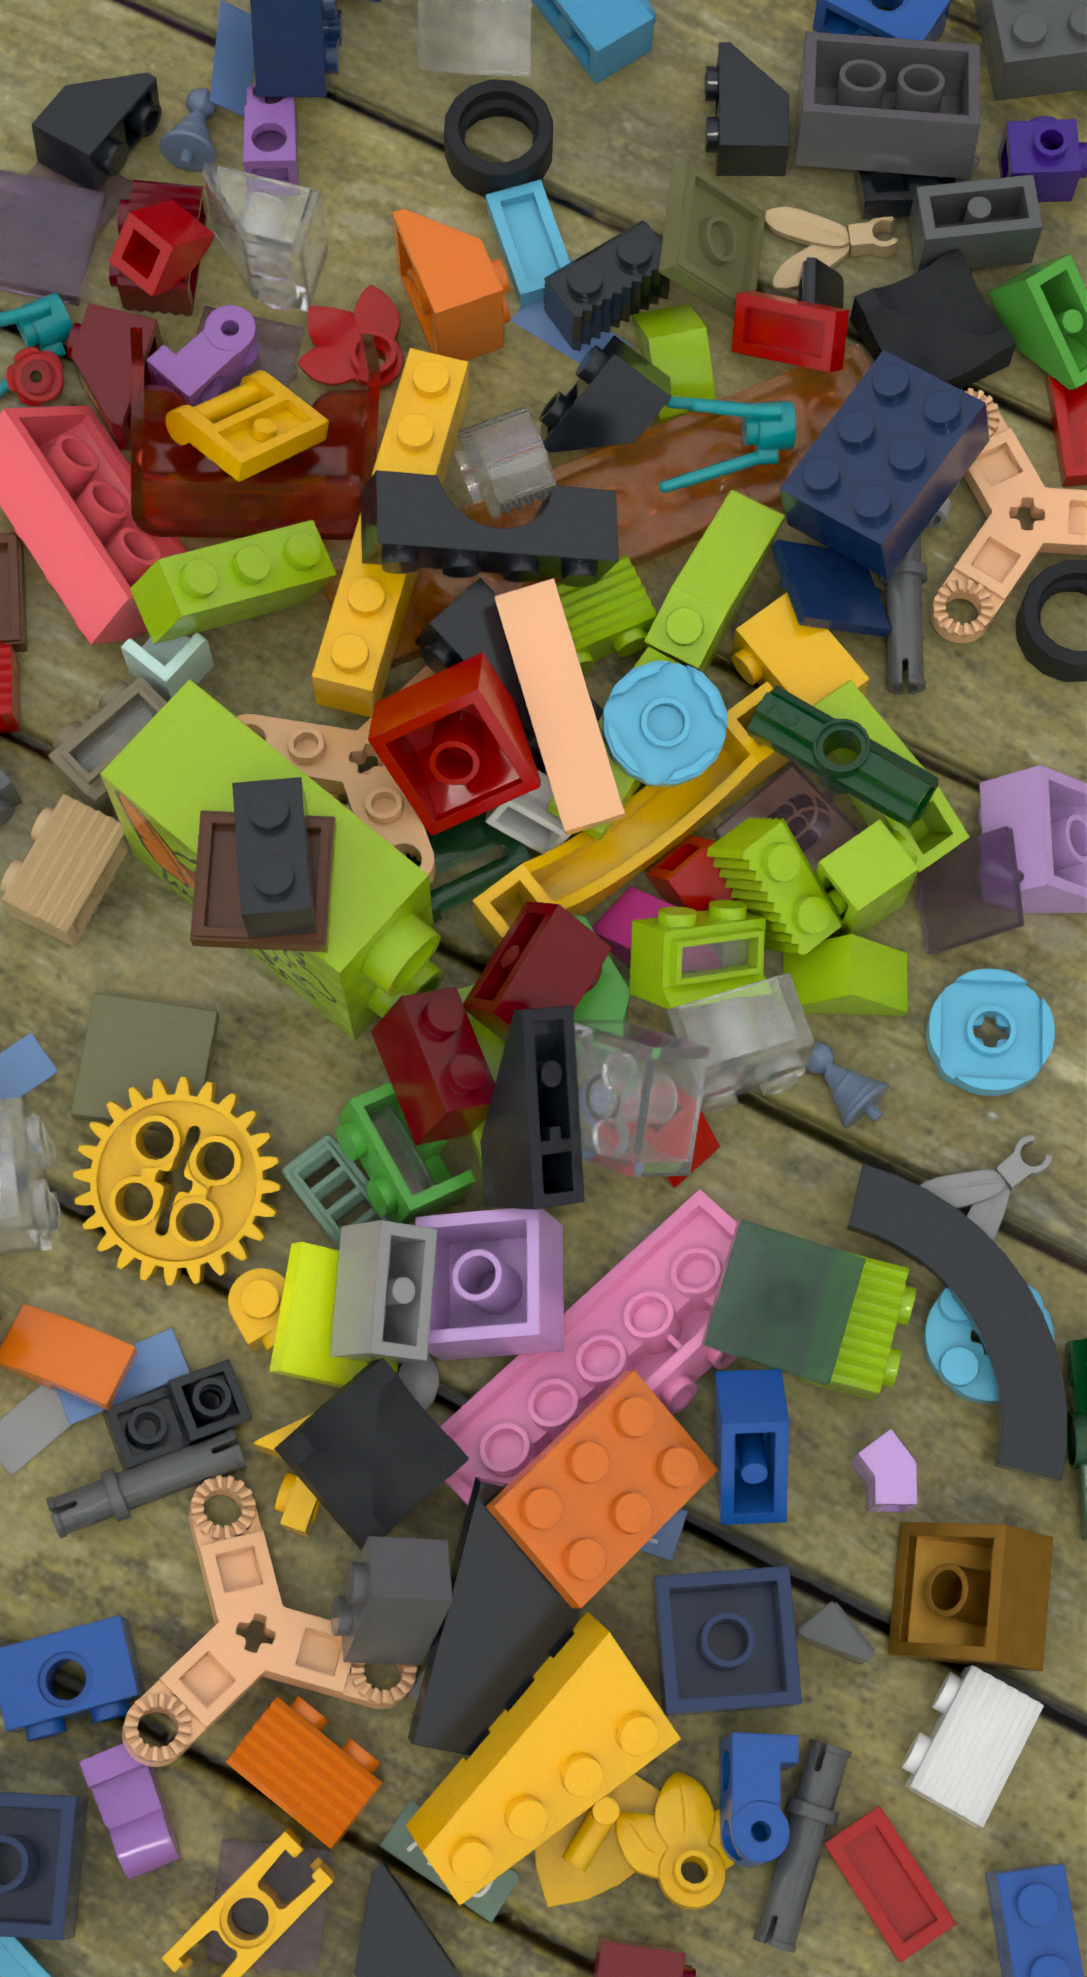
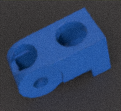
(750, 1795)

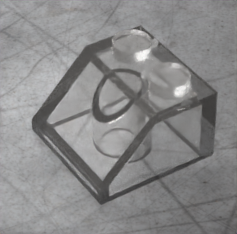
(475, 36)
(269, 234)

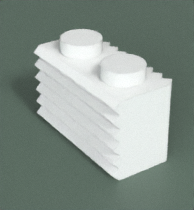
(971, 1744)

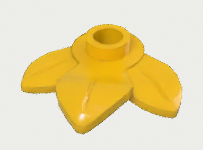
(677, 1833)

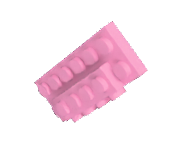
(636, 1318)

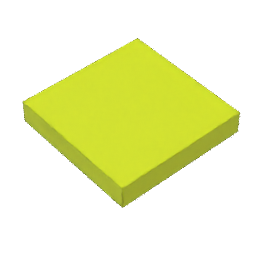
(306, 1320)

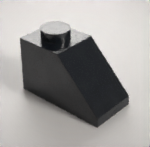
(395, 1935)

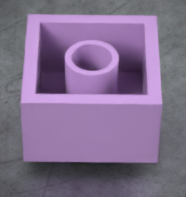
(496, 1284)

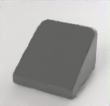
(835, 1633)

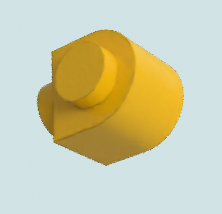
(256, 1306)

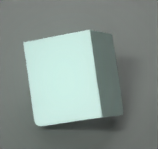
(169, 663)

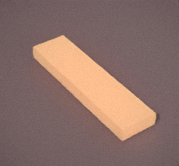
(560, 707)

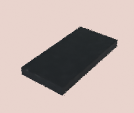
(492, 1637)

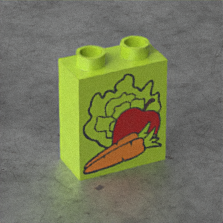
(379, 897)

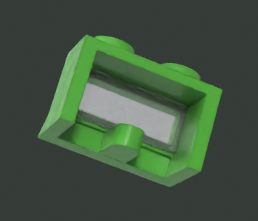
(403, 1177)

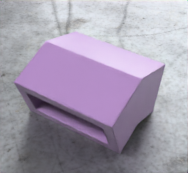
(888, 1475)

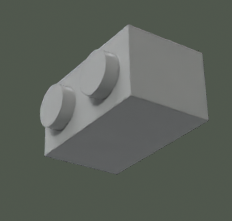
(384, 1292)

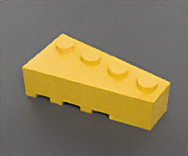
(544, 1762)

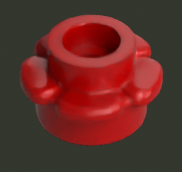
(51, 379)

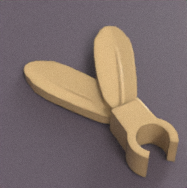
(825, 241)

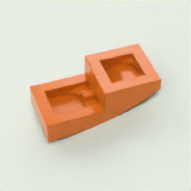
(67, 1355)

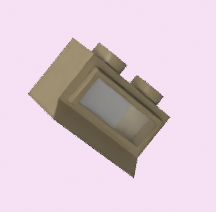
(89, 748)

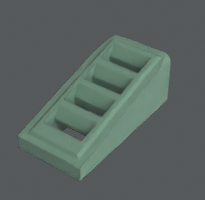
(311, 1161)

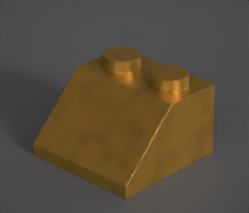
(971, 1595)

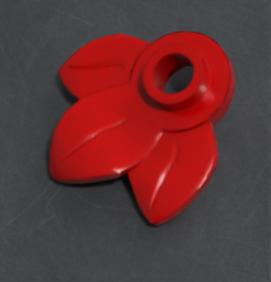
(338, 336)

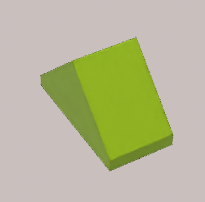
(678, 346)
(850, 977)

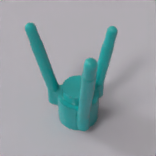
(40, 324)
(763, 424)

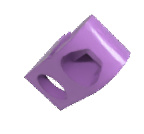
(271, 137)
(211, 359)
(132, 1810)

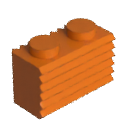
(307, 1770)

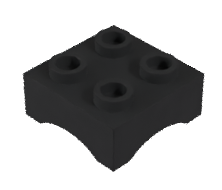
(935, 323)
(371, 1453)

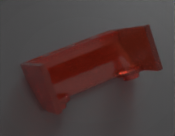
(188, 495)

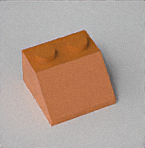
(451, 286)

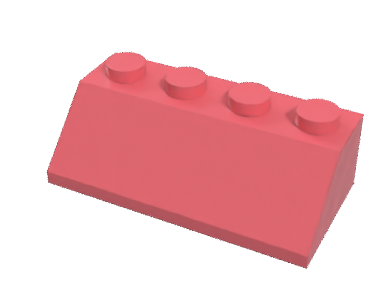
(72, 509)

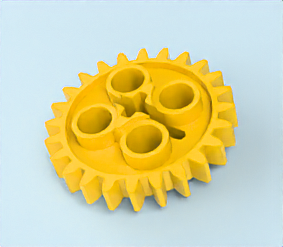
(124, 1160)

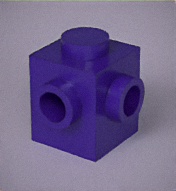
(1048, 152)

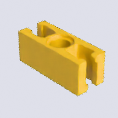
(251, 1885)

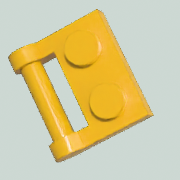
(249, 426)

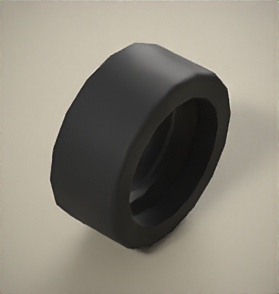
(499, 99)
(1035, 644)

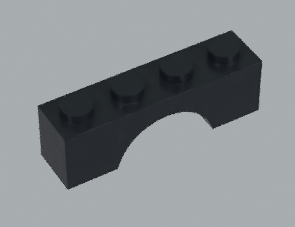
(416, 526)

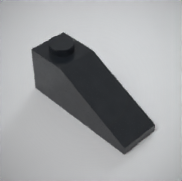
(534, 1116)

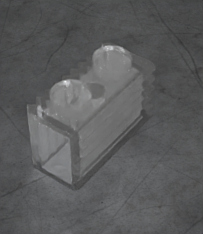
(505, 463)

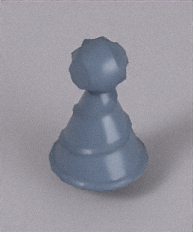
(189, 141)
(851, 1091)

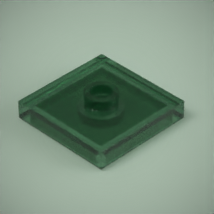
(783, 1302)

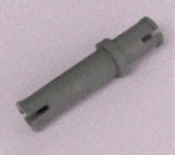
(905, 619)
(145, 1483)
(808, 1824)

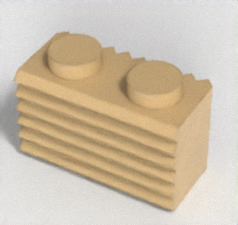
(65, 869)

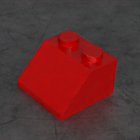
(454, 744)

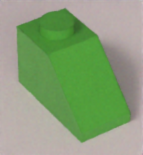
(1048, 317)

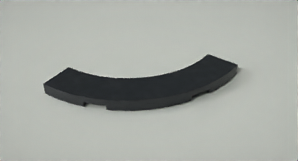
(995, 1302)

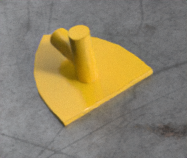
(585, 1853)

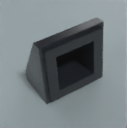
(820, 284)

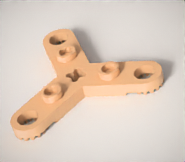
(1001, 550)
(332, 761)
(218, 1667)

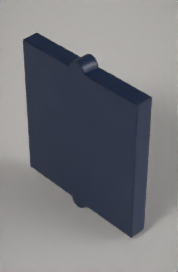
(830, 589)

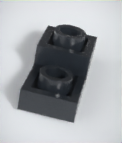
(177, 1414)

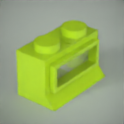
(696, 953)

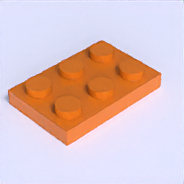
(602, 1489)

